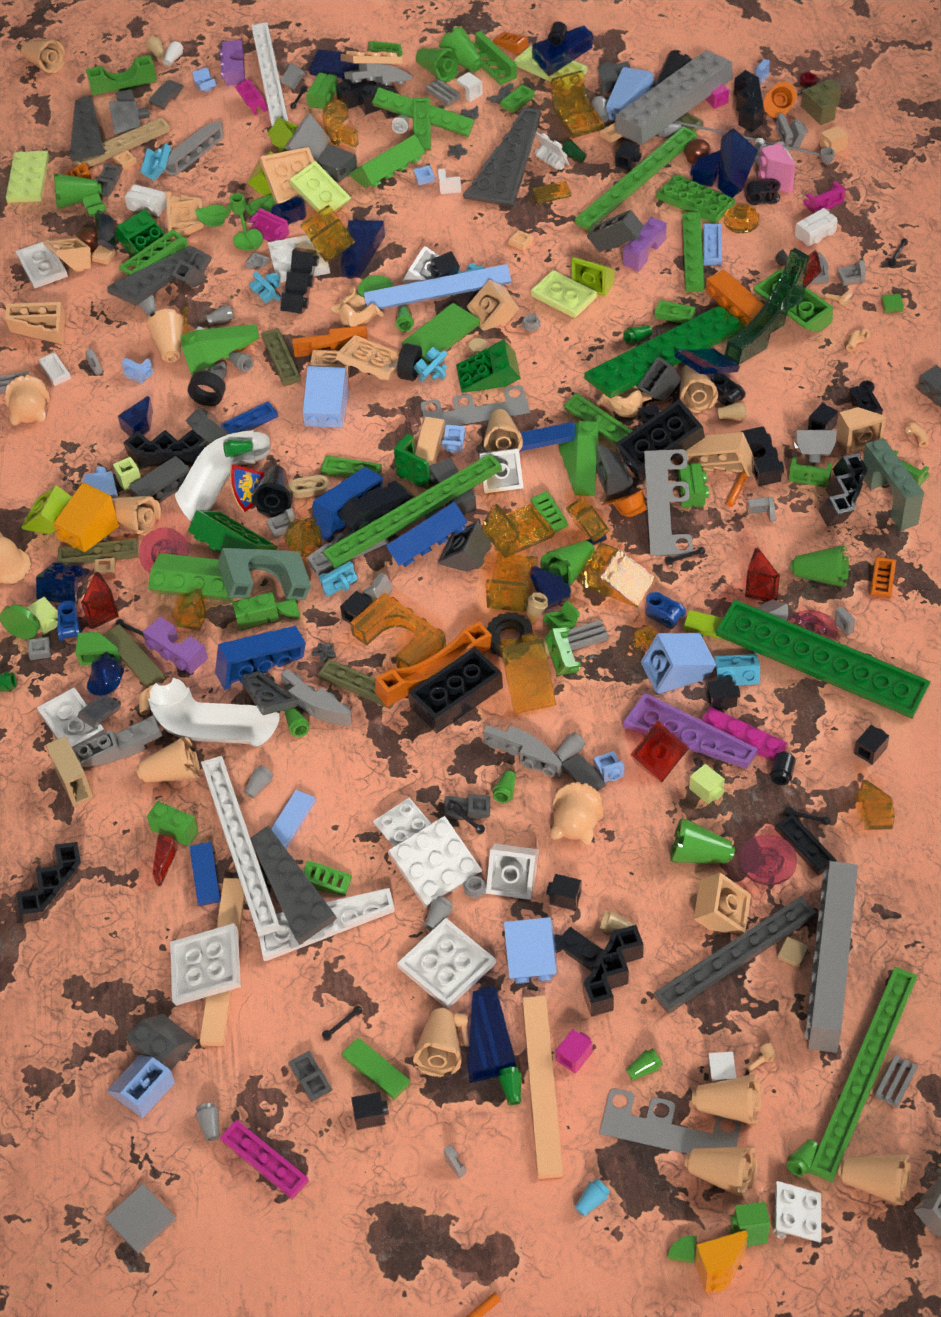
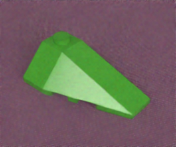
(209, 345)
(580, 457)

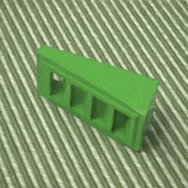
(383, 46)
(545, 501)
(327, 872)

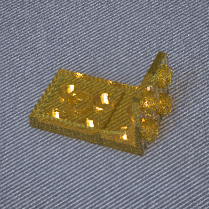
(573, 105)
(327, 233)
(516, 529)
(510, 583)
(527, 673)

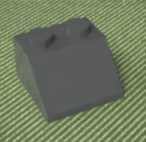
(612, 473)
(466, 549)
(161, 1040)

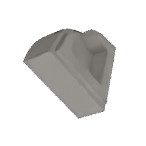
(256, 261)
(93, 362)
(219, 369)
(451, 1159)

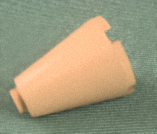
(44, 54)
(165, 331)
(696, 390)
(502, 432)
(137, 513)
(170, 763)
(439, 1045)
(730, 1098)
(724, 1167)
(878, 1175)

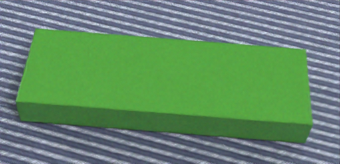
(422, 121)
(346, 467)
(376, 1068)

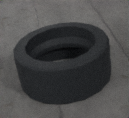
(408, 357)
(208, 379)

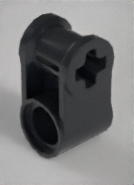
(761, 192)
(727, 389)

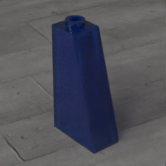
(554, 58)
(735, 162)
(367, 238)
(489, 1038)

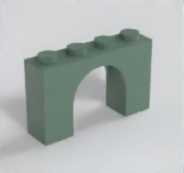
(887, 468)
(284, 565)

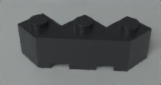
(362, 95)
(749, 100)
(299, 280)
(164, 448)
(843, 489)
(375, 504)
(48, 883)
(611, 969)

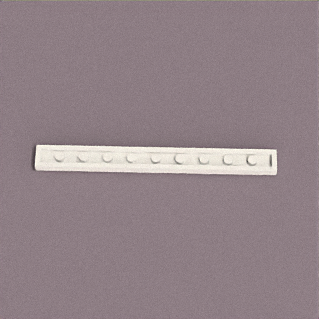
(269, 72)
(240, 847)

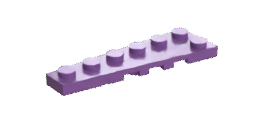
(691, 731)

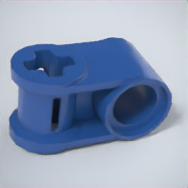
(663, 609)
(68, 620)

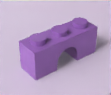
(232, 62)
(651, 236)
(185, 655)

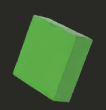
(892, 303)

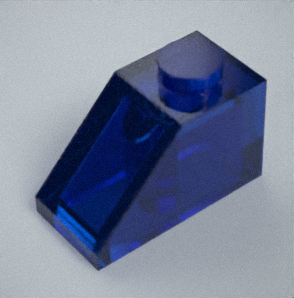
(706, 169)
(137, 417)
(550, 585)

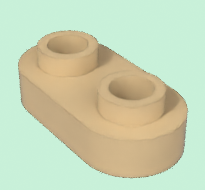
(309, 486)

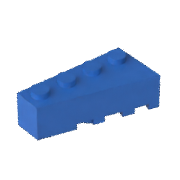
(329, 504)
(426, 534)
(257, 654)

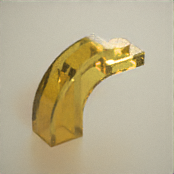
(333, 116)

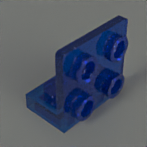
(60, 582)

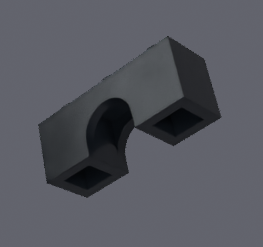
(767, 467)

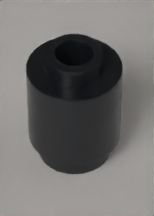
(557, 33)
(782, 768)

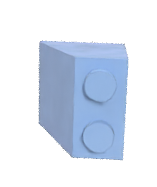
(325, 397)
(677, 661)
(531, 949)

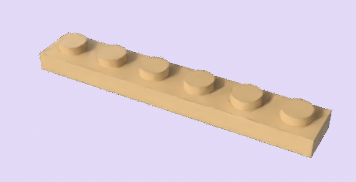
(129, 141)

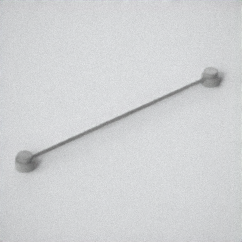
(826, 154)

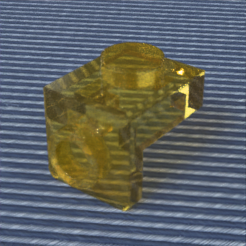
(644, 636)

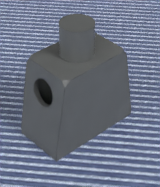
(126, 115)
(337, 162)
(660, 380)

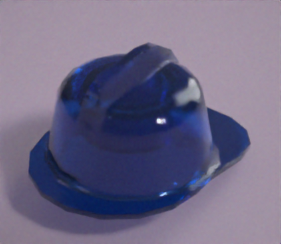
(104, 675)

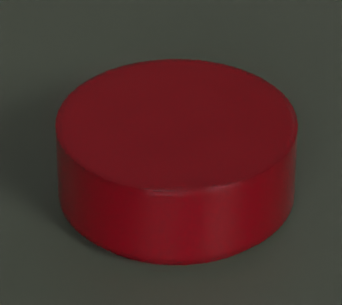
(808, 79)

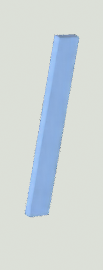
(437, 287)

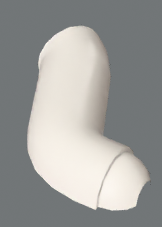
(213, 469)
(209, 721)

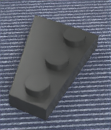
(267, 694)

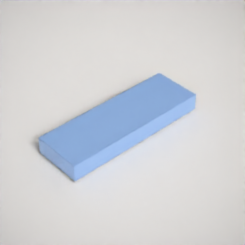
(712, 244)
(292, 816)

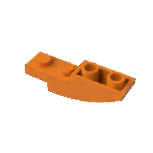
(335, 341)

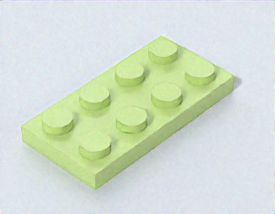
(526, 63)
(27, 176)

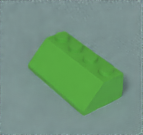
(388, 162)
(811, 313)
(183, 574)

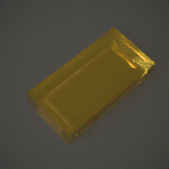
(551, 192)

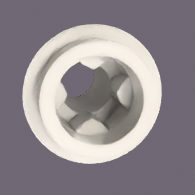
(173, 52)
(400, 124)

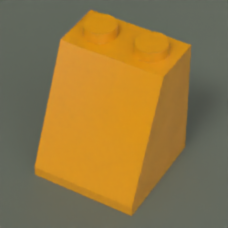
(86, 518)

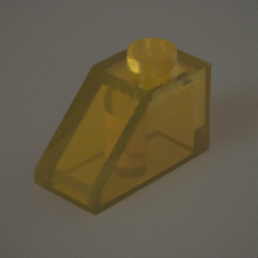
(190, 611)

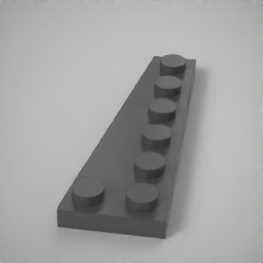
(86, 137)
(147, 281)
(298, 898)

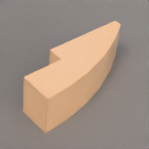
(430, 439)

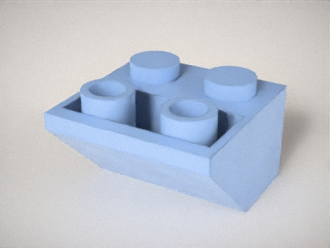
(142, 1085)

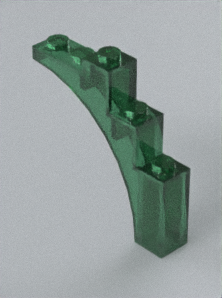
(773, 314)

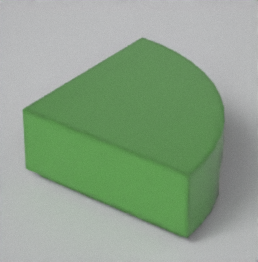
(288, 608)
(683, 1249)

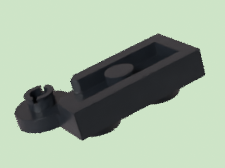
(864, 397)
(578, 947)

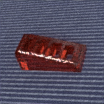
(164, 856)

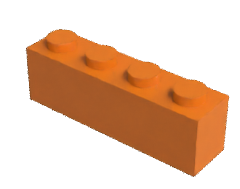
(733, 296)

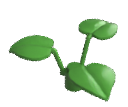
(214, 216)

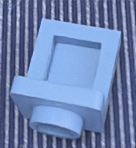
(203, 80)
(137, 371)
(454, 438)
(609, 767)

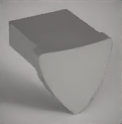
(292, 76)
(799, 131)
(852, 274)
(823, 277)
(762, 505)
(279, 524)
(379, 586)
(775, 608)

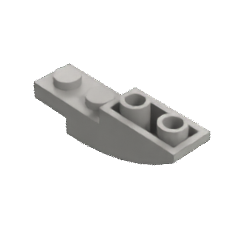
(380, 73)
(316, 703)
(113, 747)
(531, 750)

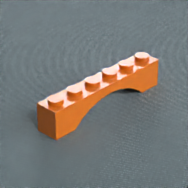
(399, 681)

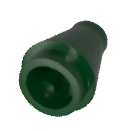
(573, 151)

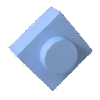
(762, 70)
(424, 175)

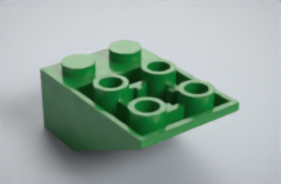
(139, 233)
(489, 369)

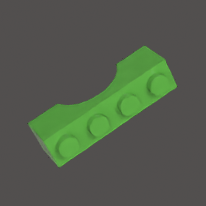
(139, 73)

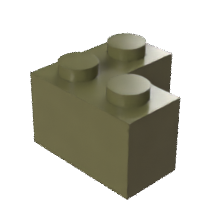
(821, 101)

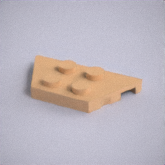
(182, 214)

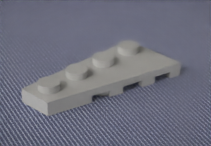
(321, 564)

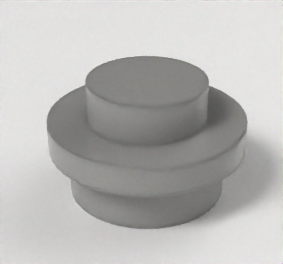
(531, 322)
(474, 887)

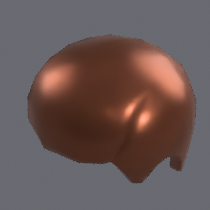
(695, 149)
(88, 236)

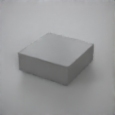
(844, 620)
(39, 648)

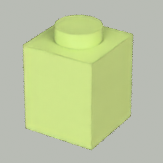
(126, 473)
(45, 614)
(707, 784)

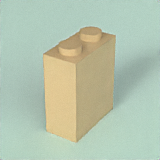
(69, 771)

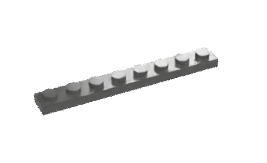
(734, 955)

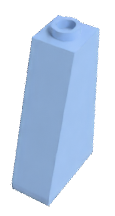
(628, 88)

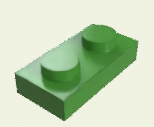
(517, 99)
(674, 312)

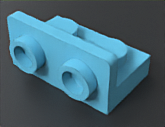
(155, 162)
(742, 668)

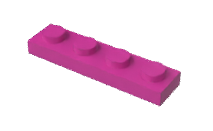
(764, 742)
(264, 1159)

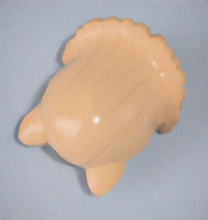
(354, 311)
(26, 399)
(626, 403)
(13, 562)
(576, 812)

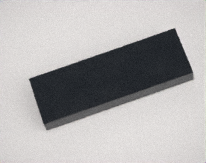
(104, 230)
(805, 844)

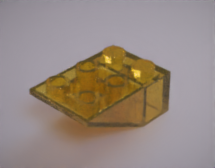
(616, 575)

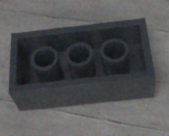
(668, 430)
(455, 690)

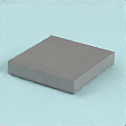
(140, 1219)

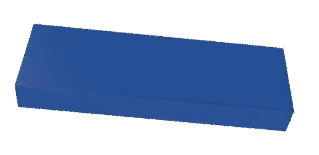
(251, 418)
(548, 436)
(205, 874)

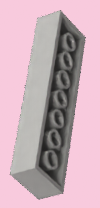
(673, 97)
(831, 957)

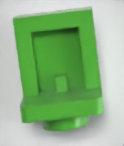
(92, 204)
(565, 618)

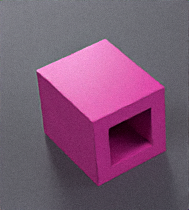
(719, 97)
(574, 1051)

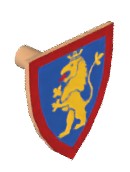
(243, 483)

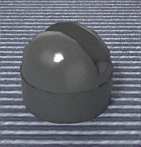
(781, 257)

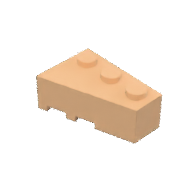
(37, 320)
(722, 452)

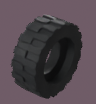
(504, 622)

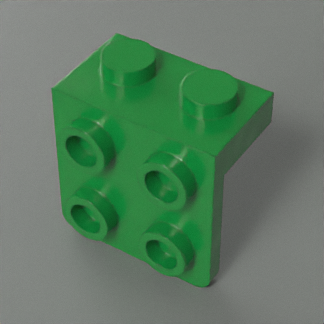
(409, 465)

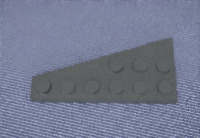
(505, 167)

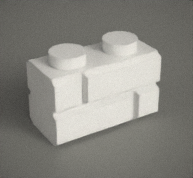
(146, 198)
(816, 227)

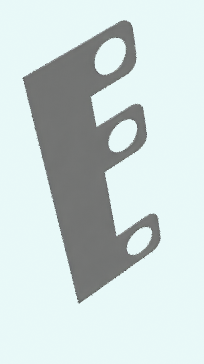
(472, 414)
(658, 501)
(660, 1131)

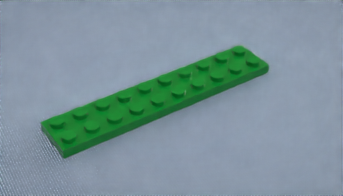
(630, 367)
(823, 658)

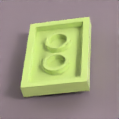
(319, 188)
(563, 294)

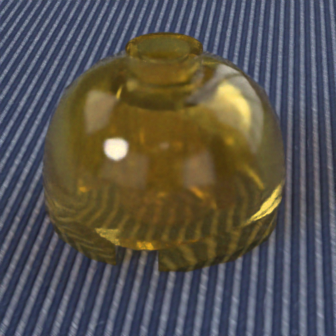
(303, 536)

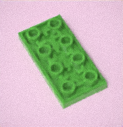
(695, 198)
(443, 330)

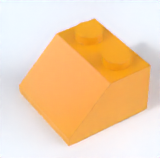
(719, 1260)

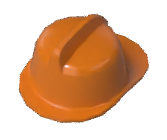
(780, 99)
(629, 505)

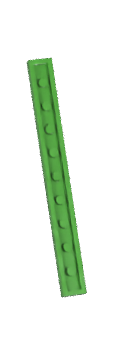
(635, 179)
(412, 510)
(863, 1075)

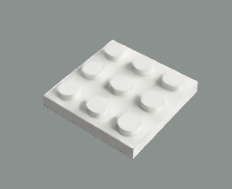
(282, 252)
(434, 861)
(446, 963)
(205, 964)

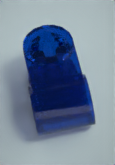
(291, 210)

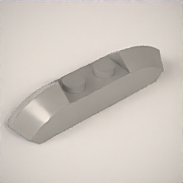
(194, 147)

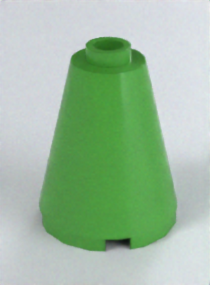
(462, 43)
(439, 62)
(71, 189)
(568, 560)
(823, 566)
(699, 845)

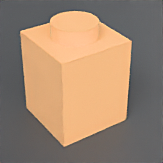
(834, 138)

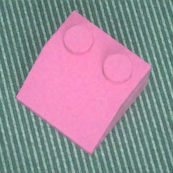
(777, 165)

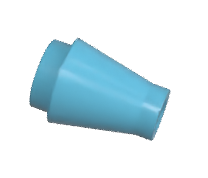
(592, 1197)

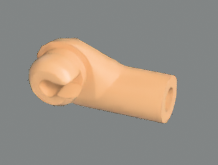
(856, 338)
(919, 432)
(144, 707)

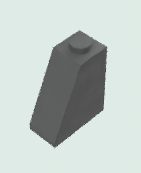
(206, 425)

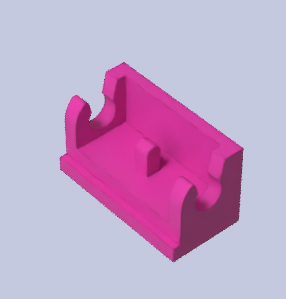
(251, 96)
(825, 200)
(270, 225)

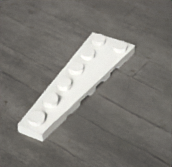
(349, 913)

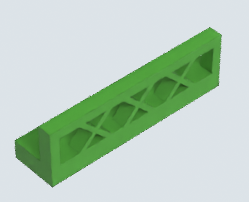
(496, 58)
(155, 256)

